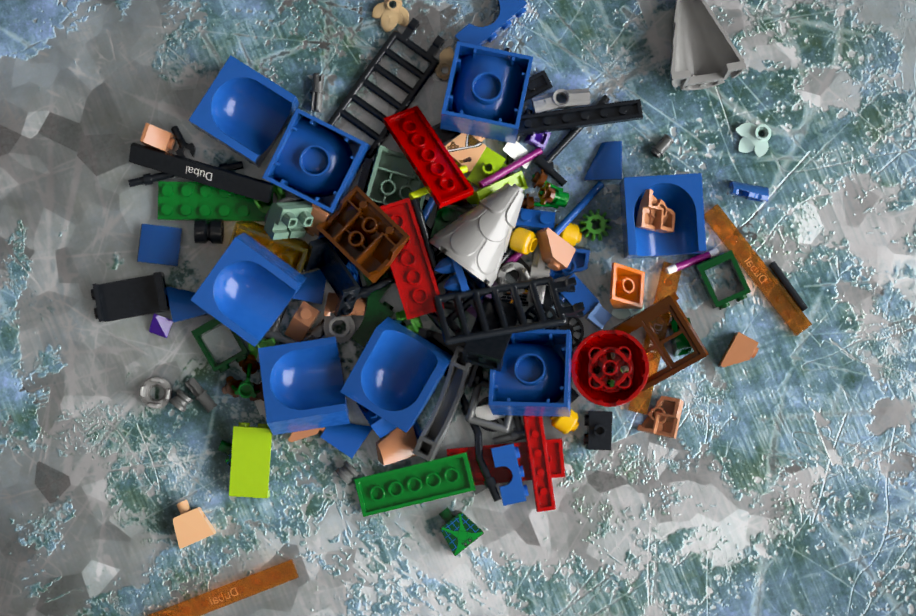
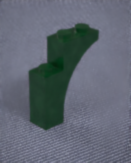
(375, 312)

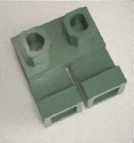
(288, 220)

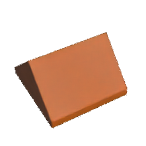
(626, 287)

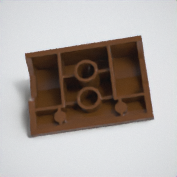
(364, 234)

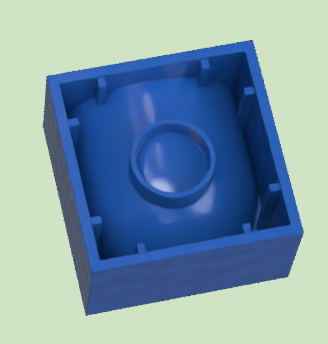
(486, 92)
(244, 111)
(316, 161)
(680, 193)
(248, 289)
(396, 374)
(534, 375)
(303, 385)

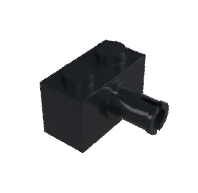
(598, 430)

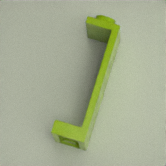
(250, 461)

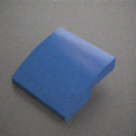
(159, 245)

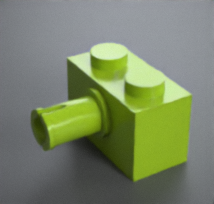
(486, 165)

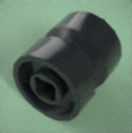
(209, 231)

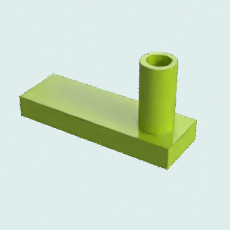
(517, 178)

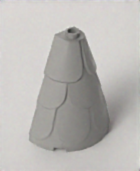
(701, 48)
(482, 233)

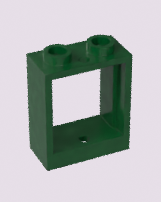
(700, 269)
(223, 366)

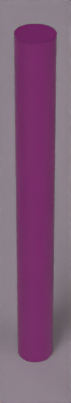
(511, 167)

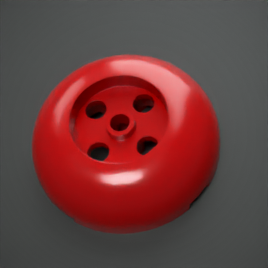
(594, 352)

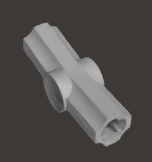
(573, 97)
(537, 270)

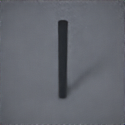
(425, 234)

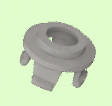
(522, 271)
(344, 337)
(145, 389)

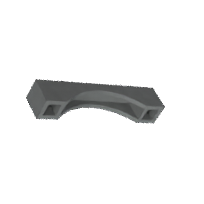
(442, 415)

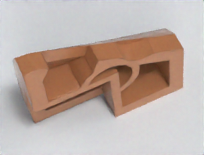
(654, 214)
(332, 301)
(664, 418)
(396, 446)

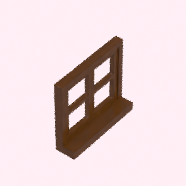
(652, 312)

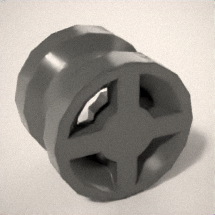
(181, 400)
(347, 472)

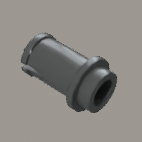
(659, 149)

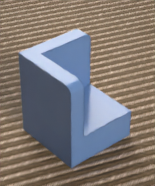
(598, 316)

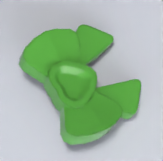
(264, 343)

